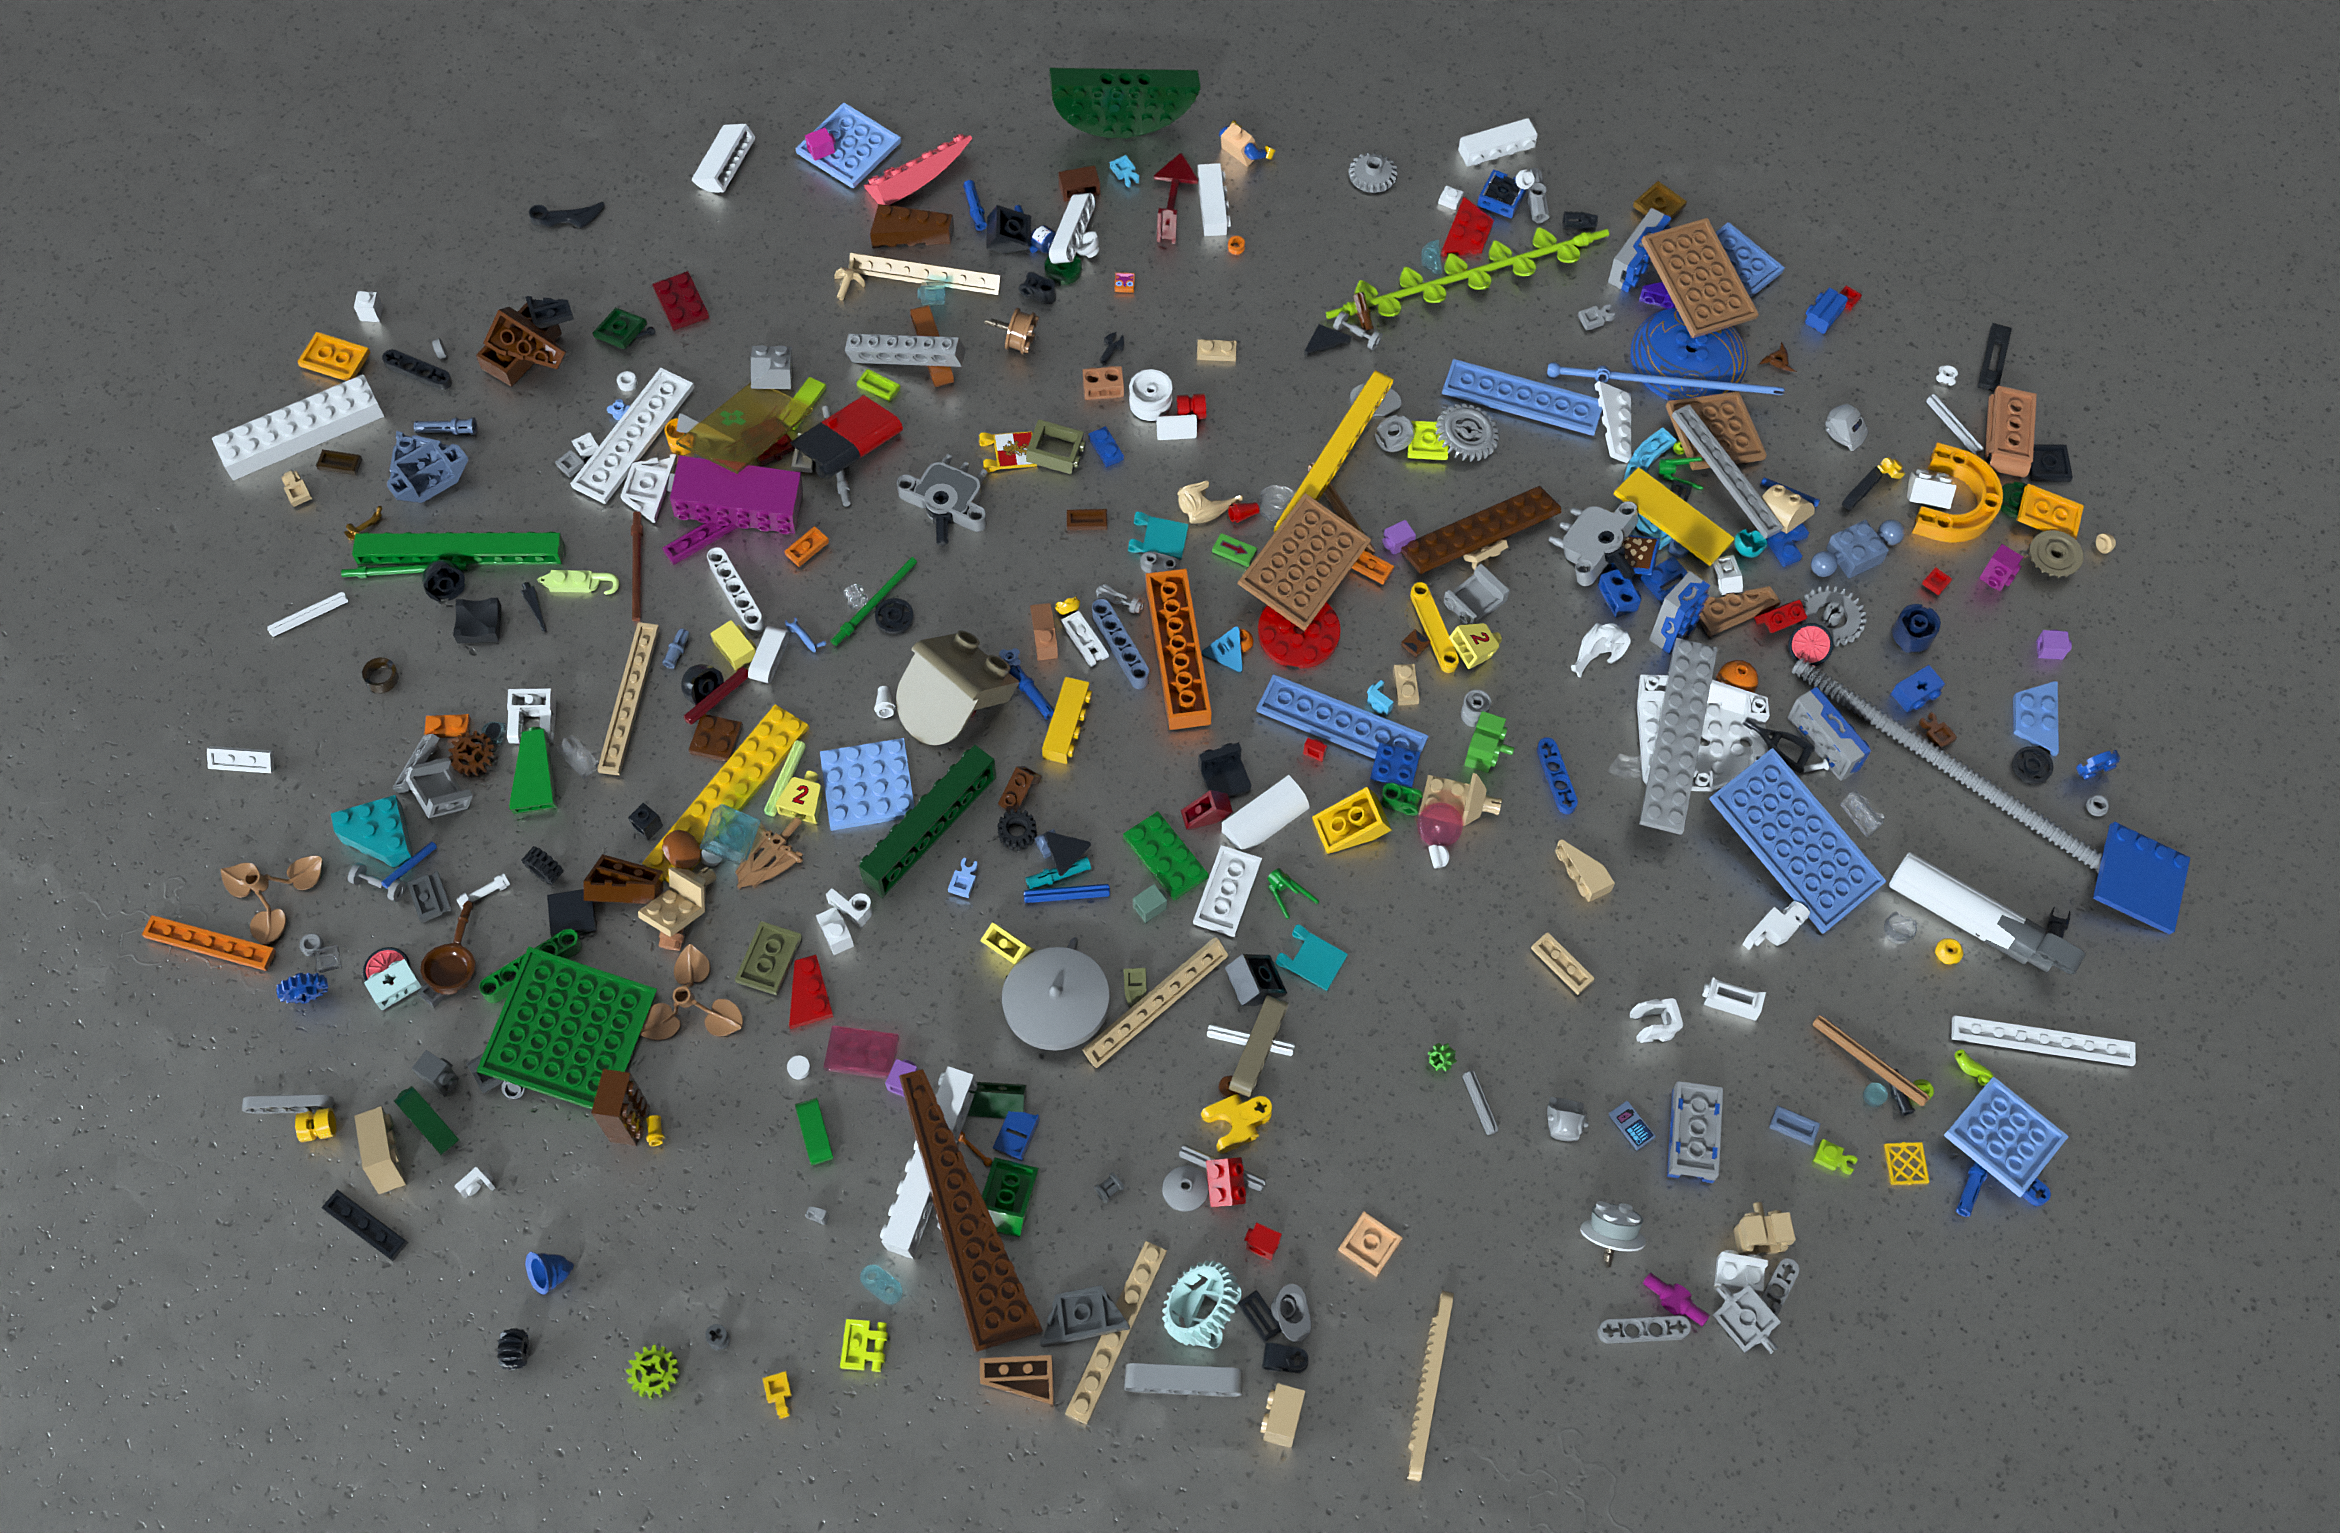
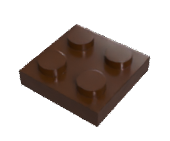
(715, 737)

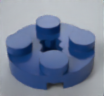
(2097, 763)

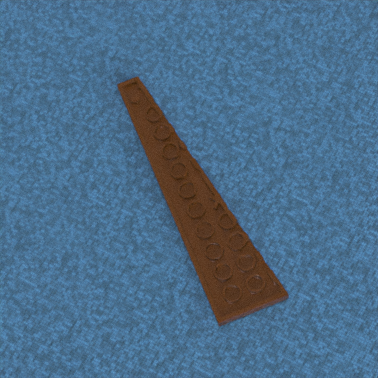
(983, 1274)

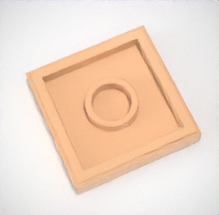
(1370, 1244)

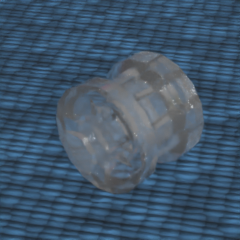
(855, 596)

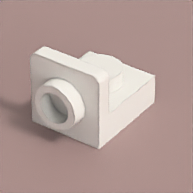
(471, 1182)

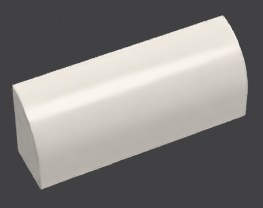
(724, 157)
(1265, 815)

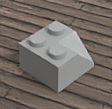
(771, 367)

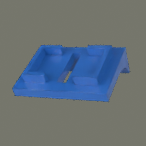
(1011, 1143)

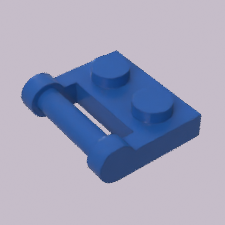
(1662, 576)

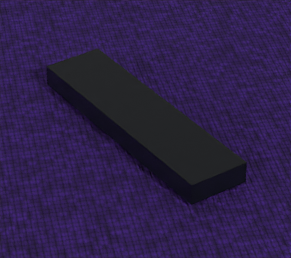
(364, 1225)

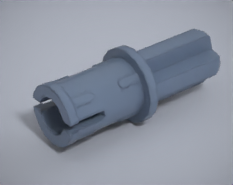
(676, 648)

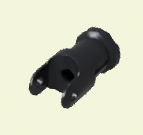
(2058, 925)

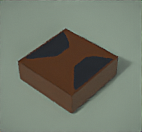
(1415, 643)

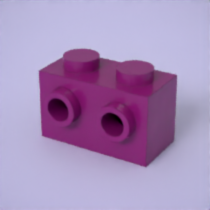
(2002, 568)

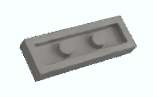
(425, 748)

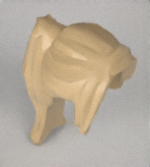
(1198, 507)

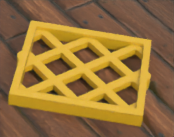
(1925, 1178)

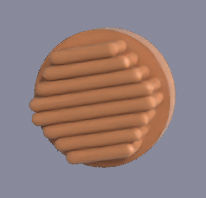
(673, 942)

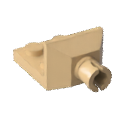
(1464, 797)
(681, 902)

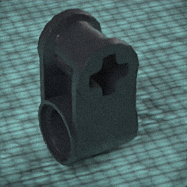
(1039, 288)
(1282, 1357)

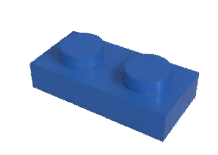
(1106, 446)

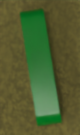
(499, 978)

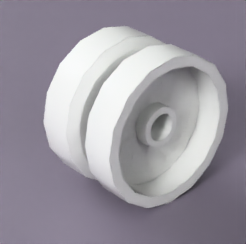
(1150, 394)

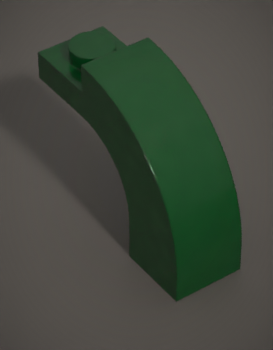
(426, 1120)

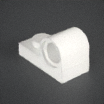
(1728, 575)
(848, 907)

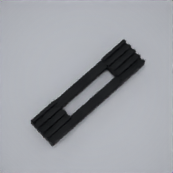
(1988, 378)

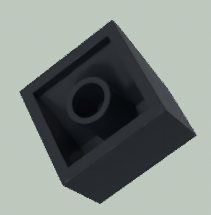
(1008, 230)
(1255, 978)

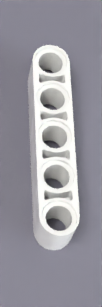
(1072, 228)
(739, 598)

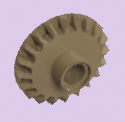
(2056, 553)

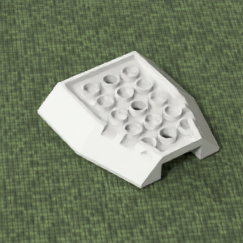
(1722, 729)

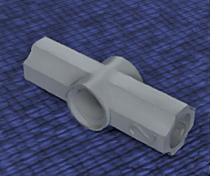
(1537, 198)

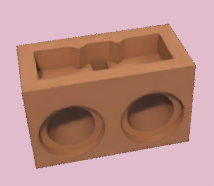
(1107, 383)

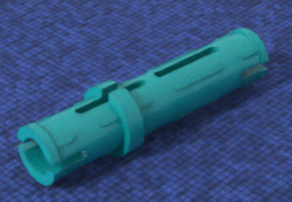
(1048, 876)

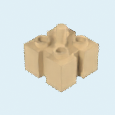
(1764, 1233)

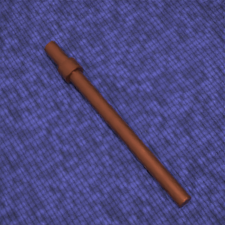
(637, 533)

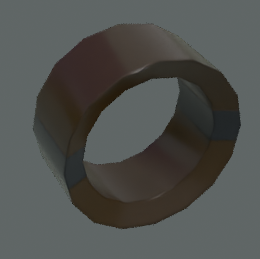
(375, 664)

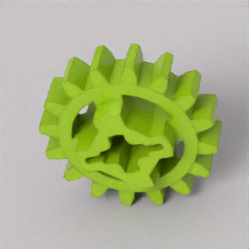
(657, 1363)

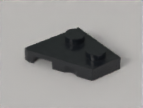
(549, 311)

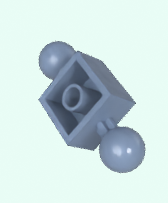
(1857, 548)

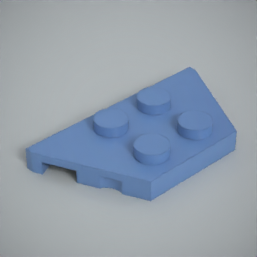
(2037, 716)

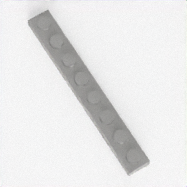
(1727, 471)

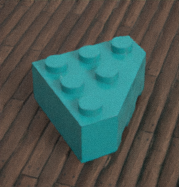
(376, 830)

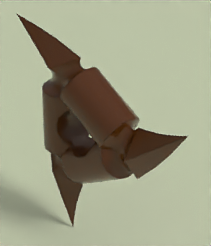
(1772, 358)

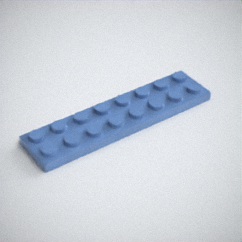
(1522, 397)
(1334, 719)

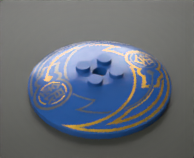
(1661, 351)

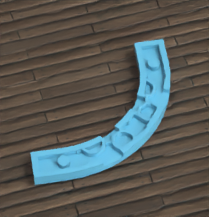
(1643, 458)

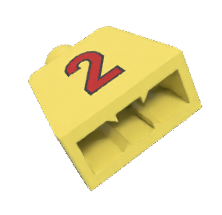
(1475, 643)
(802, 798)

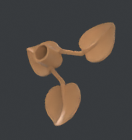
(245, 877)
(690, 968)

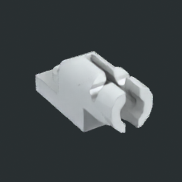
(1778, 925)

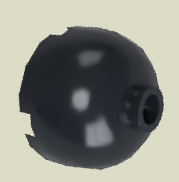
(443, 580)
(700, 682)

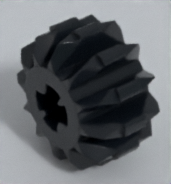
(513, 1349)

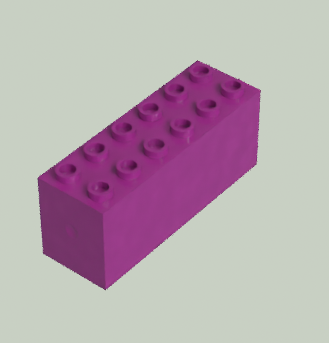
(750, 499)

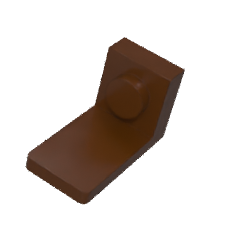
(1018, 788)

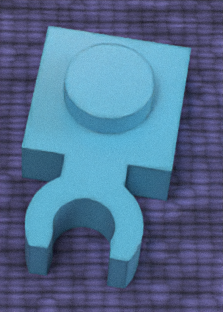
(1124, 169)

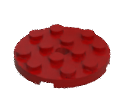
(1299, 650)

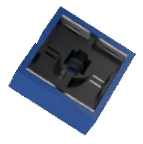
(1501, 194)

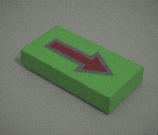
(1234, 550)

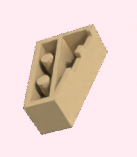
(379, 1150)

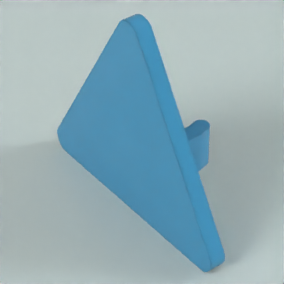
(1227, 650)

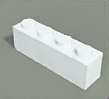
(1497, 142)
(1212, 199)

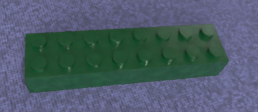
(927, 821)

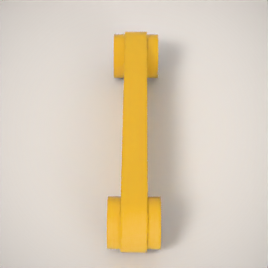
(1434, 627)

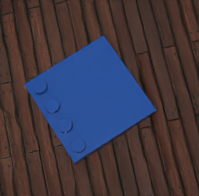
(2141, 878)

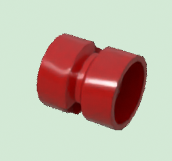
(1192, 405)

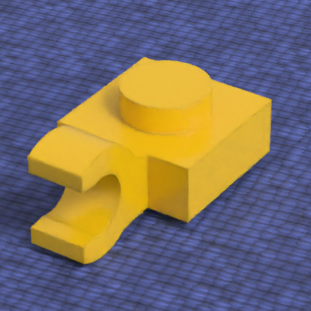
(1892, 467)
(777, 1390)

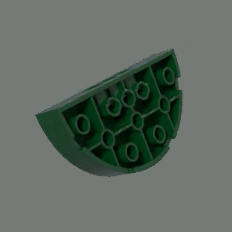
(1122, 100)

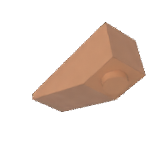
(1044, 631)

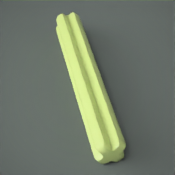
(785, 776)

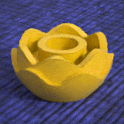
(1068, 606)
(1946, 956)

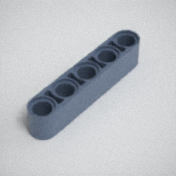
(1124, 651)

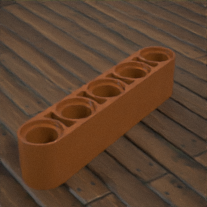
(925, 326)

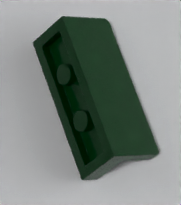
(997, 1099)

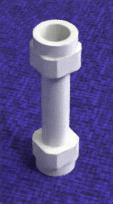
(500, 883)

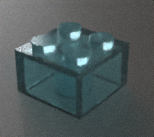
(730, 834)

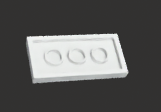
(1227, 891)

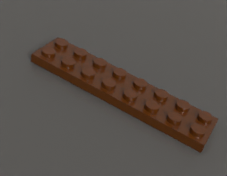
(1480, 529)

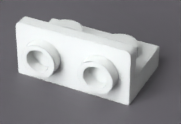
(1739, 1270)

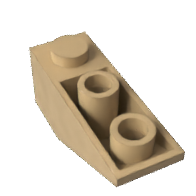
(1588, 873)

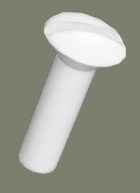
(1824, 764)

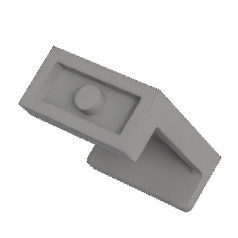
(1477, 596)
(437, 788)

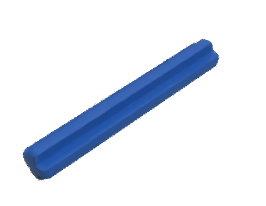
(1066, 893)

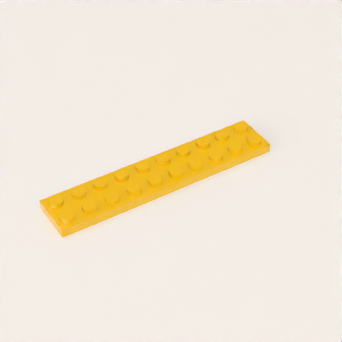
(738, 778)

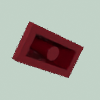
(1207, 810)

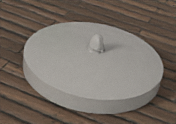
(1056, 998)

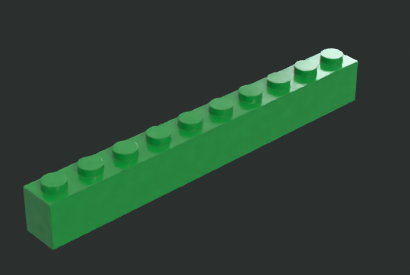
(467, 547)

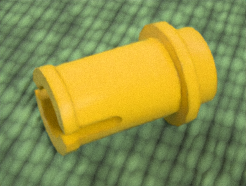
(655, 1134)

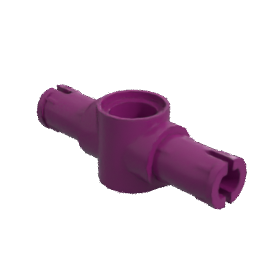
(1676, 1299)

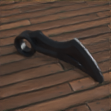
(578, 217)

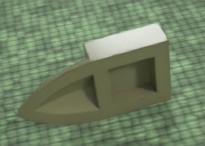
(1135, 984)

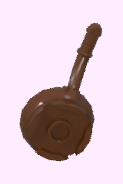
(450, 965)

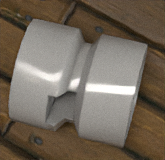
(1473, 705)

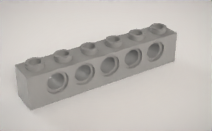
(905, 350)

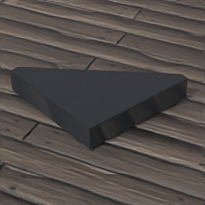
(1325, 338)

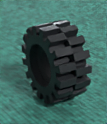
(1017, 818)
(542, 865)

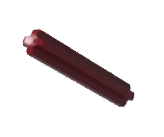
(716, 696)

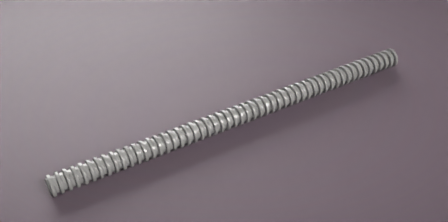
(1949, 764)

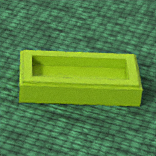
(878, 385)

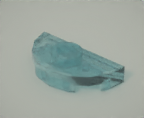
(1431, 257)

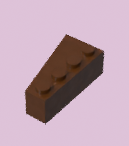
(910, 226)

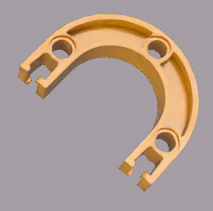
(1980, 479)

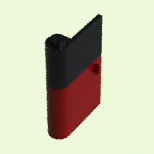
(847, 436)

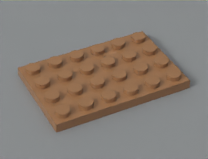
(1699, 277)
(1304, 562)

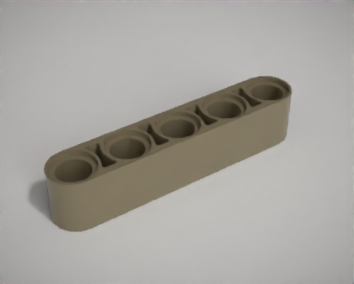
(1258, 1046)

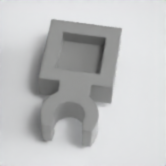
(1594, 318)

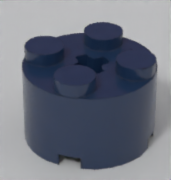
(1916, 628)

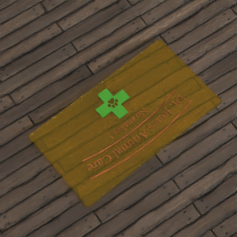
(744, 427)

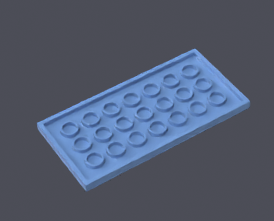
(1797, 840)

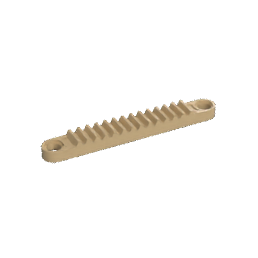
(1428, 1387)

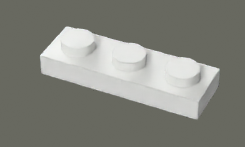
(240, 759)

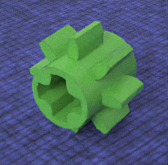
(1442, 1056)

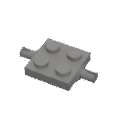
(1747, 1318)

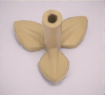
(848, 275)

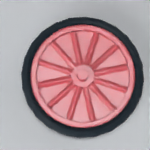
(1812, 643)
(381, 959)

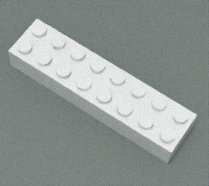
(297, 427)
(915, 1200)

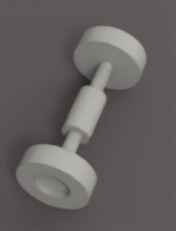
(1341, 321)
(358, 873)

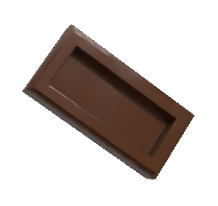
(1087, 519)

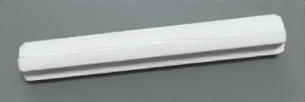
(307, 613)
(1242, 1037)

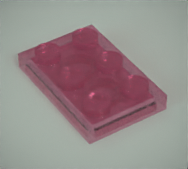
(861, 1052)

